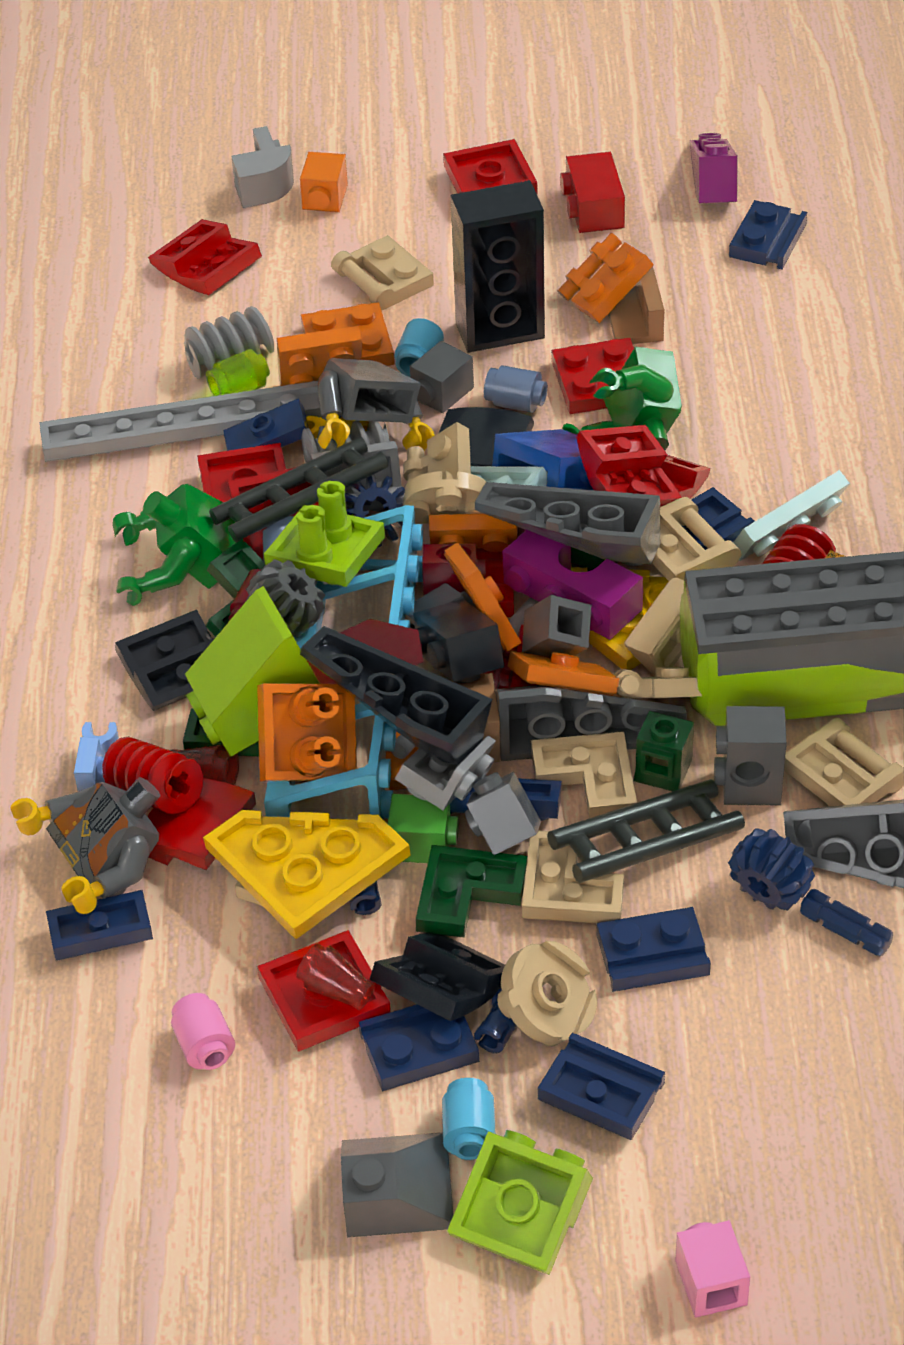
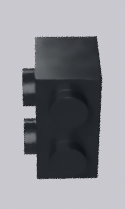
(459, 640)

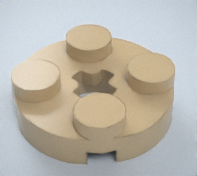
(442, 496)
(526, 1002)

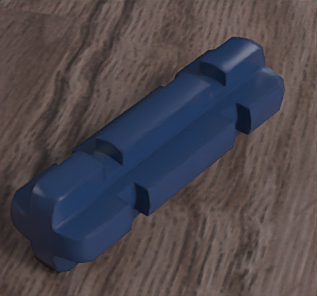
(846, 922)

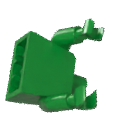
(640, 394)
(183, 534)

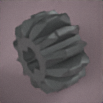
(291, 593)

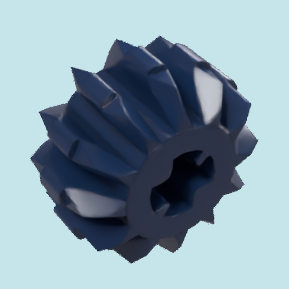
(375, 493)
(771, 869)

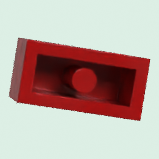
(593, 192)

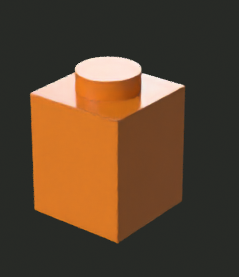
(323, 181)

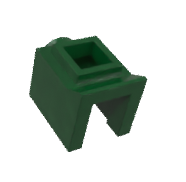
(668, 740)

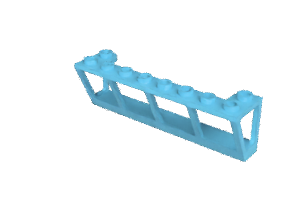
(377, 772)

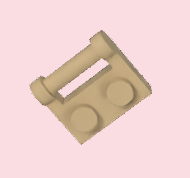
(391, 265)
(680, 551)
(835, 776)

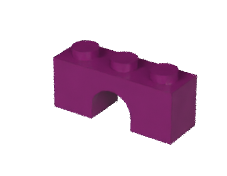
(543, 569)

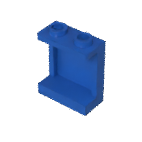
(549, 449)

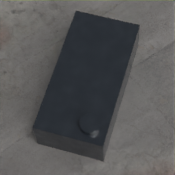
(498, 265)

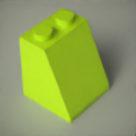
(246, 653)

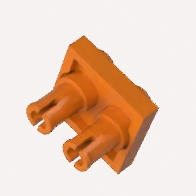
(305, 731)

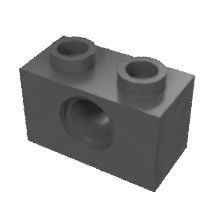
(752, 756)

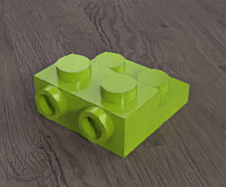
(521, 1200)

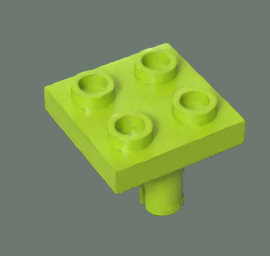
(327, 539)

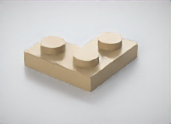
(590, 760)
(556, 895)

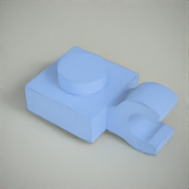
(91, 755)

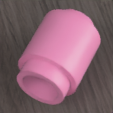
(202, 1031)

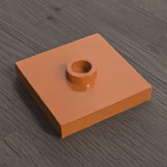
(482, 592)
(563, 672)

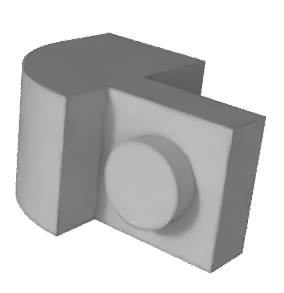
(265, 173)

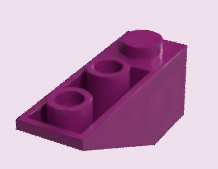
(714, 169)

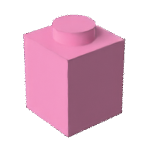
(712, 1268)

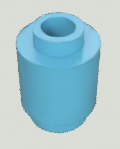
(415, 341)
(467, 1117)

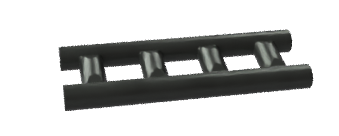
(287, 504)
(634, 850)

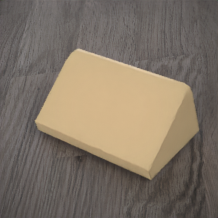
(657, 635)

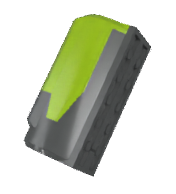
(796, 636)

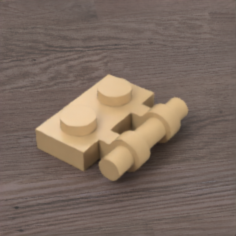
(445, 452)
(666, 683)

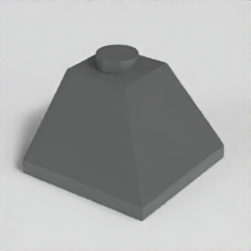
(396, 1185)

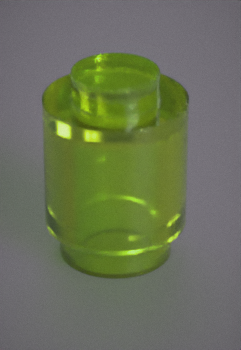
(238, 373)

